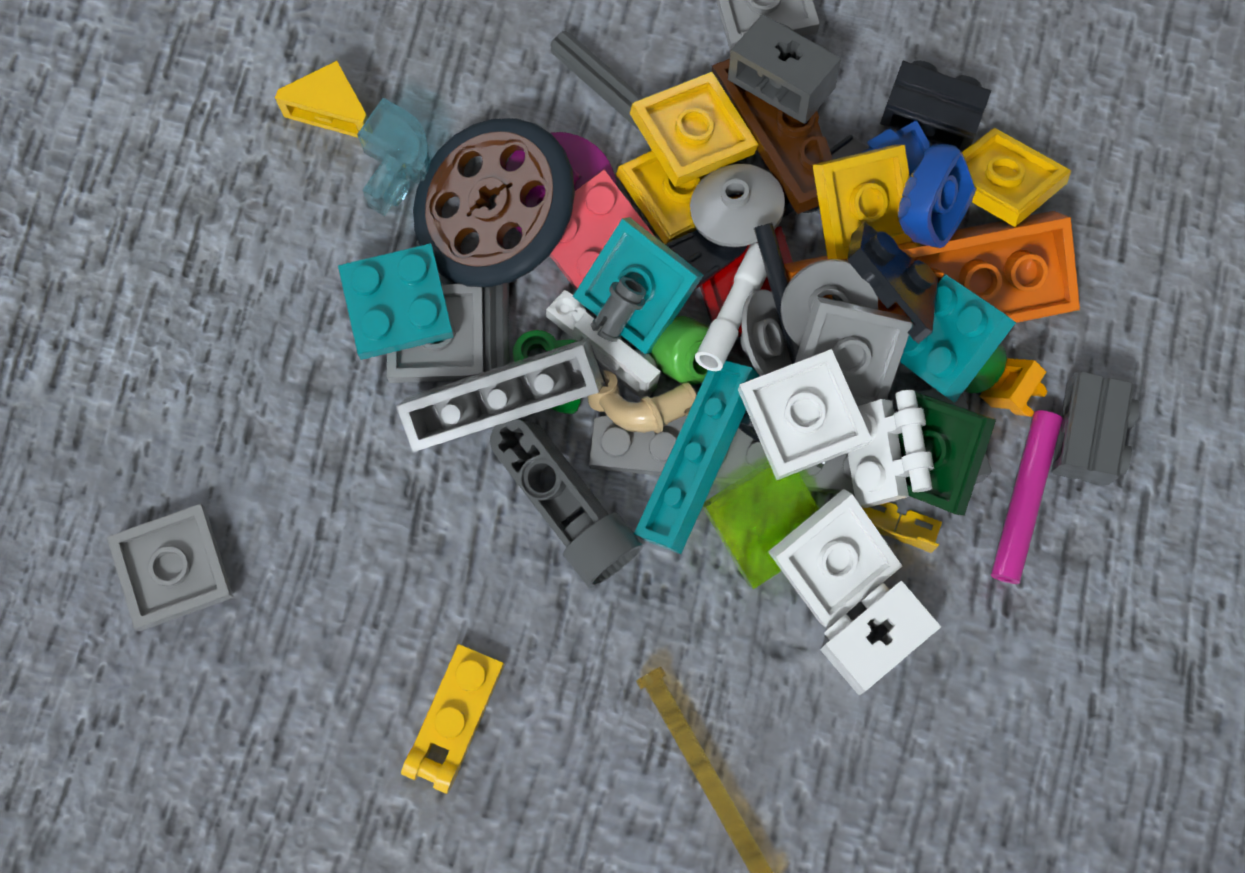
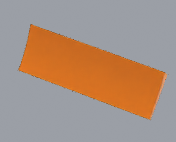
(1016, 269)

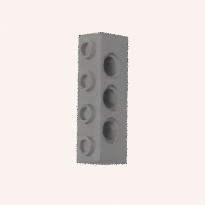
(500, 395)

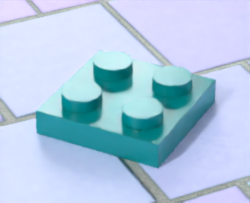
(661, 272)
(395, 301)
(961, 340)

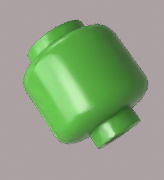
(677, 350)

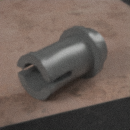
(624, 299)

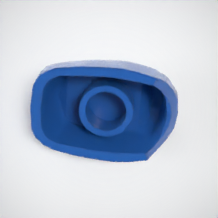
(936, 196)

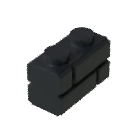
(943, 105)

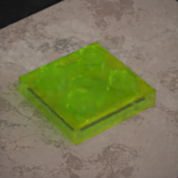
(758, 515)

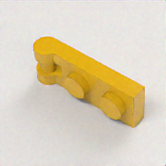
(453, 717)

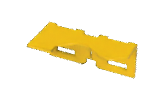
(910, 532)

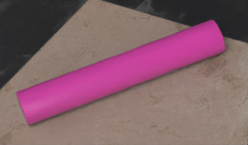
(1026, 497)

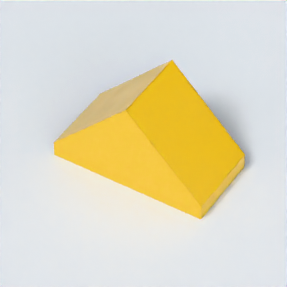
(323, 101)

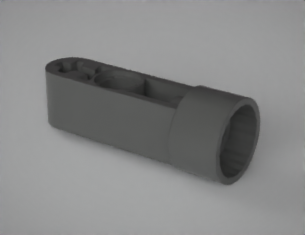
(595, 541)

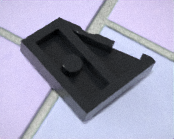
(895, 277)

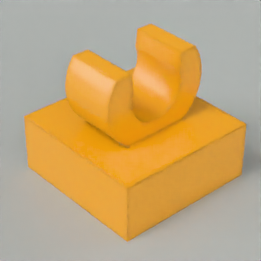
(1016, 386)

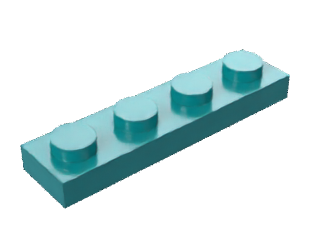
(695, 458)

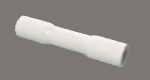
(725, 327)

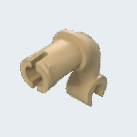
(644, 415)

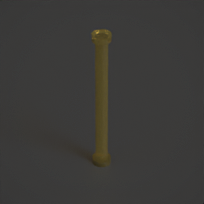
(704, 771)

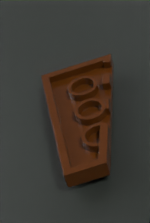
(782, 141)

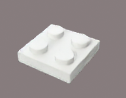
(804, 414)
(835, 558)

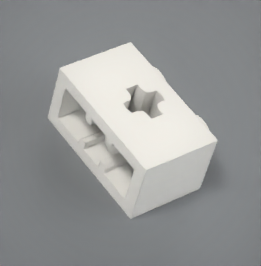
(906, 626)

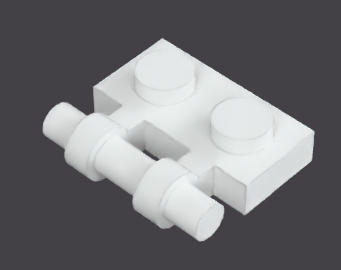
(879, 468)

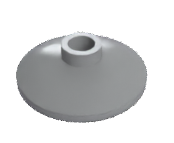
(731, 220)
(820, 279)
(762, 333)

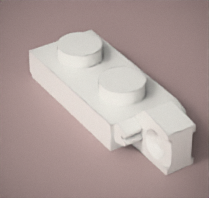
(630, 366)

